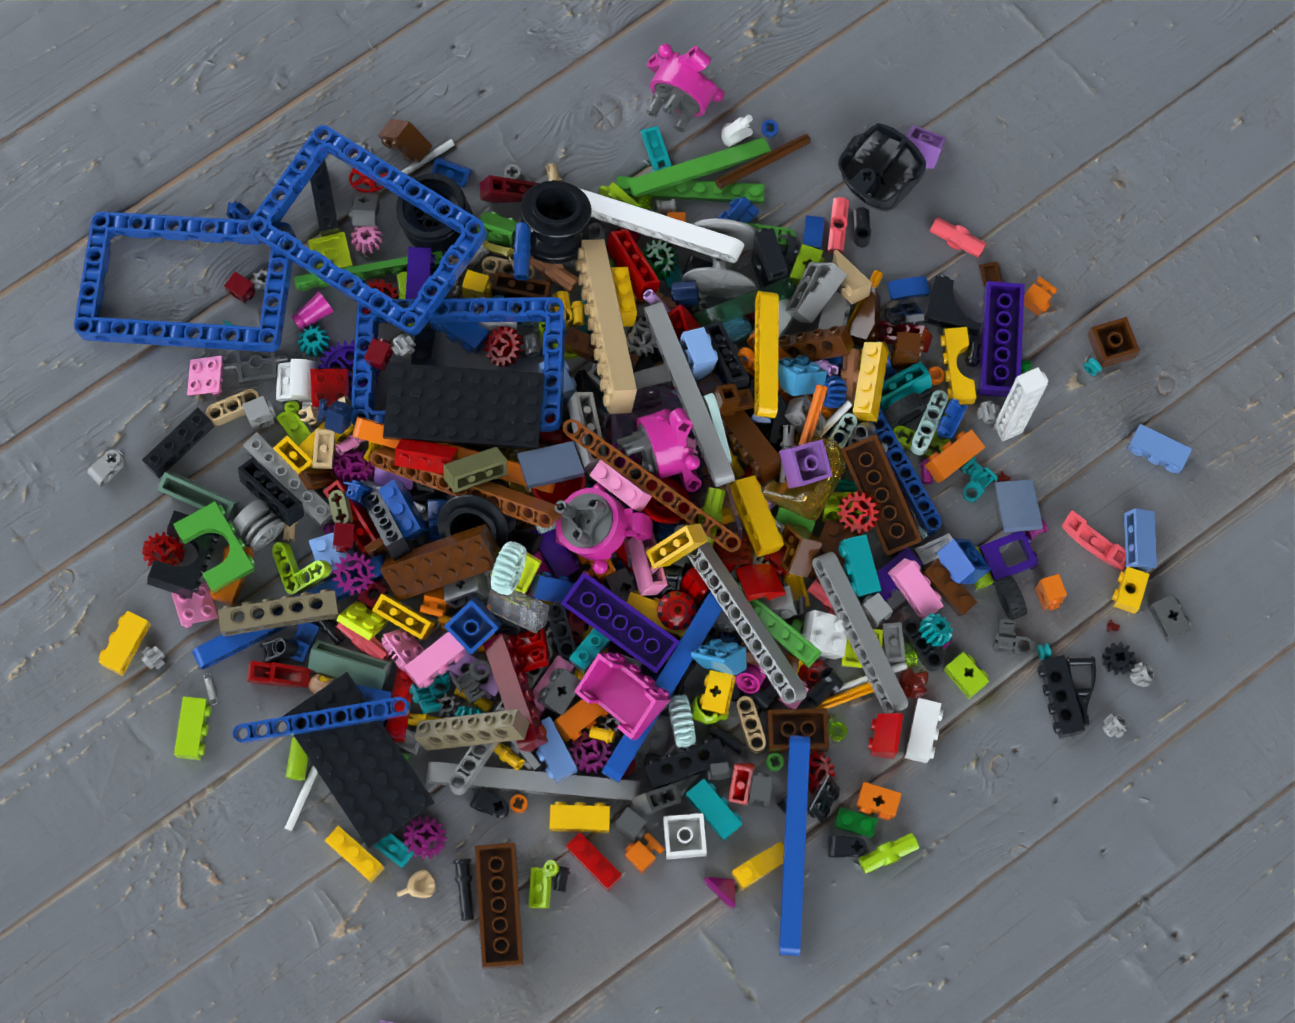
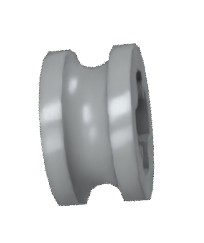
(509, 168)

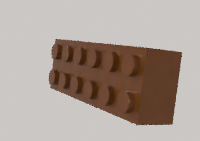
(746, 438)
(875, 475)
(441, 562)
(499, 906)

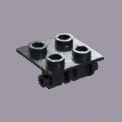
(825, 797)

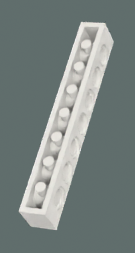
(1020, 403)

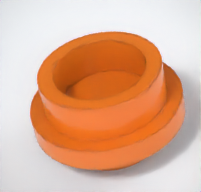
(937, 375)

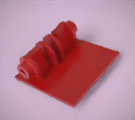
(328, 385)

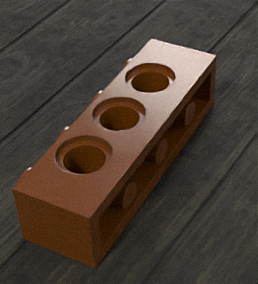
(818, 343)
(580, 344)

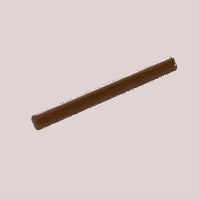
(762, 161)

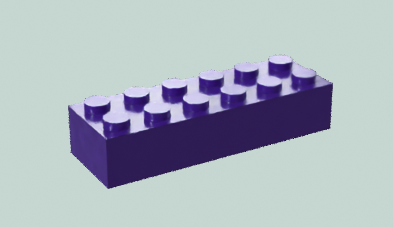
(1001, 337)
(620, 622)

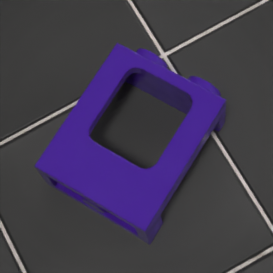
(993, 558)

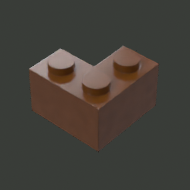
(406, 138)
(801, 550)

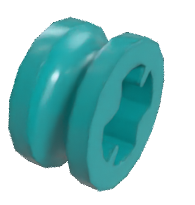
(1092, 367)
(1044, 651)

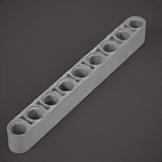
(860, 633)
(479, 760)

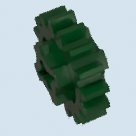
(663, 251)

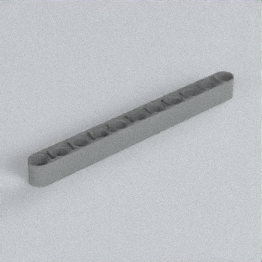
(689, 394)
(747, 623)
(538, 783)

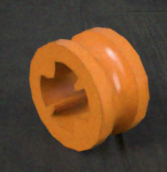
(513, 802)

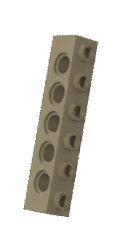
(308, 614)
(472, 730)

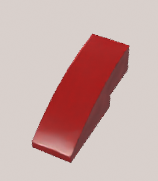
(278, 674)

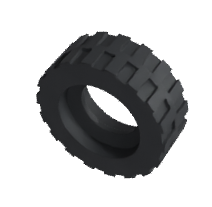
(905, 410)
(1010, 597)

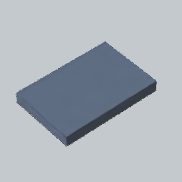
(550, 464)
(1018, 505)

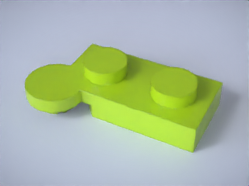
(617, 193)
(292, 424)
(541, 885)

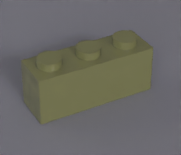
(475, 469)

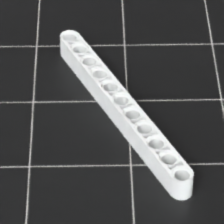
(665, 228)

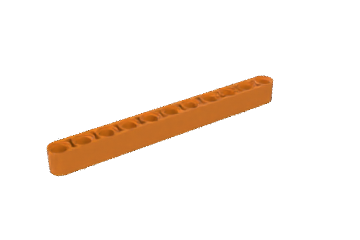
(373, 432)

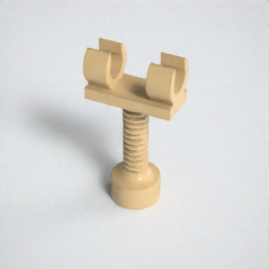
(313, 412)

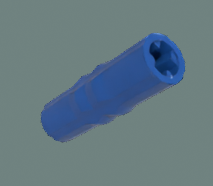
(522, 251)

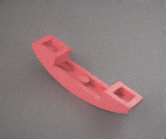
(1094, 542)

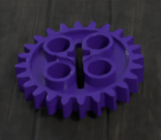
(342, 352)

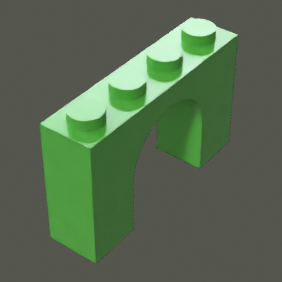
(211, 520)

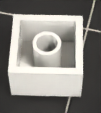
(825, 633)
(684, 836)

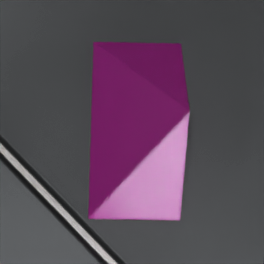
(723, 888)

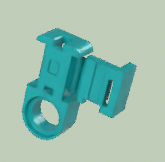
(980, 477)
(427, 698)

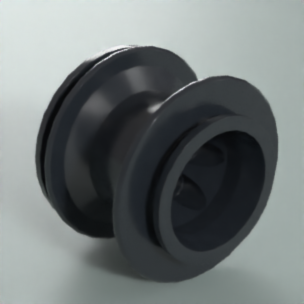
(557, 220)
(438, 236)
(481, 511)

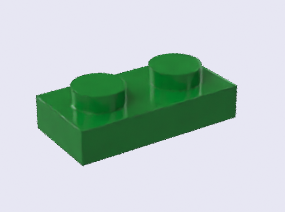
(855, 823)

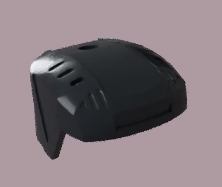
(885, 167)

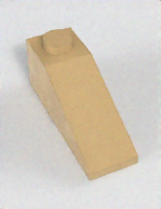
(855, 285)

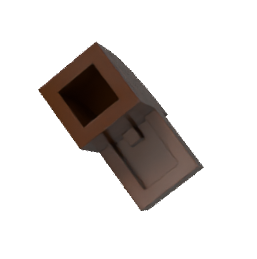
(732, 400)

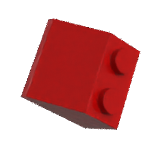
(886, 735)

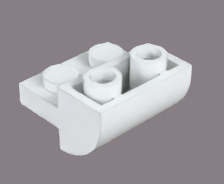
(294, 380)

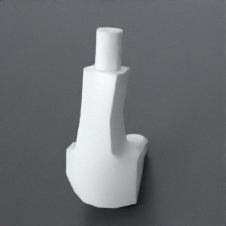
(737, 131)

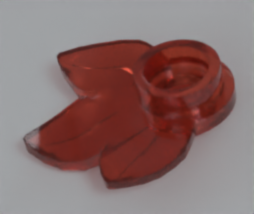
(913, 683)

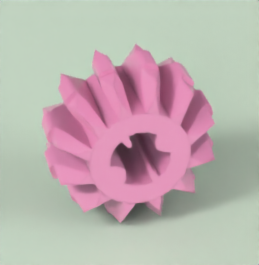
(372, 240)

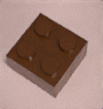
(1113, 342)

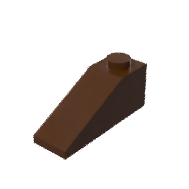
(867, 322)

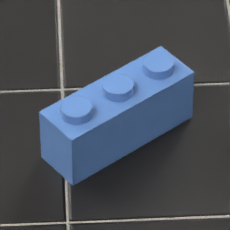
(1159, 449)
(1140, 539)
(555, 754)

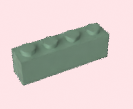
(196, 494)
(338, 660)

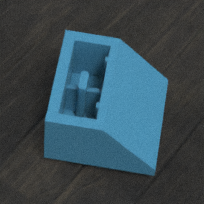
(800, 375)
(721, 657)

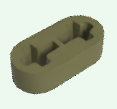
(340, 507)

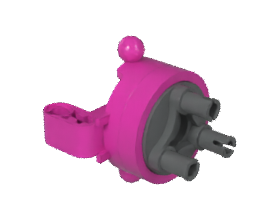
(597, 525)

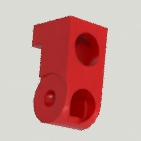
(577, 627)

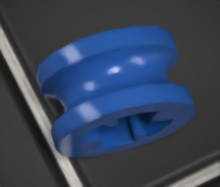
(775, 128)

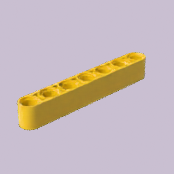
(766, 354)

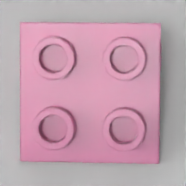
(205, 376)
(197, 609)
(403, 645)

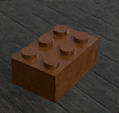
(830, 537)
(798, 723)

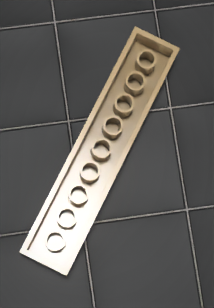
(606, 327)

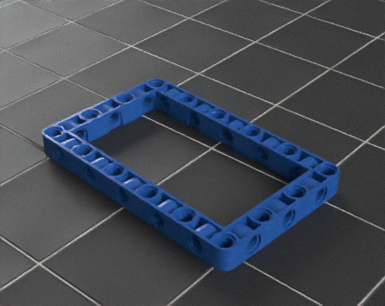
(294, 181)
(464, 311)
(178, 333)

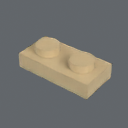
(323, 449)

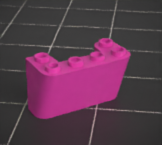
(623, 692)

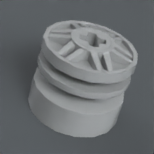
(258, 524)

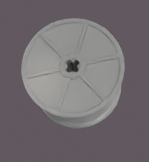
(720, 279)

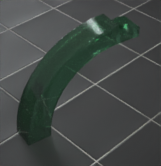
(743, 304)

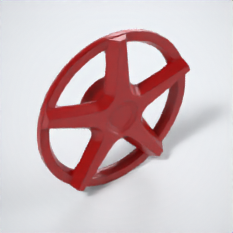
(365, 180)

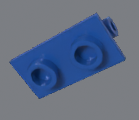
(238, 211)
(950, 423)
(357, 490)

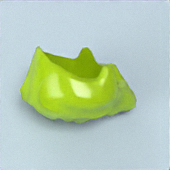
(705, 716)

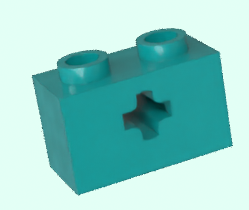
(588, 650)

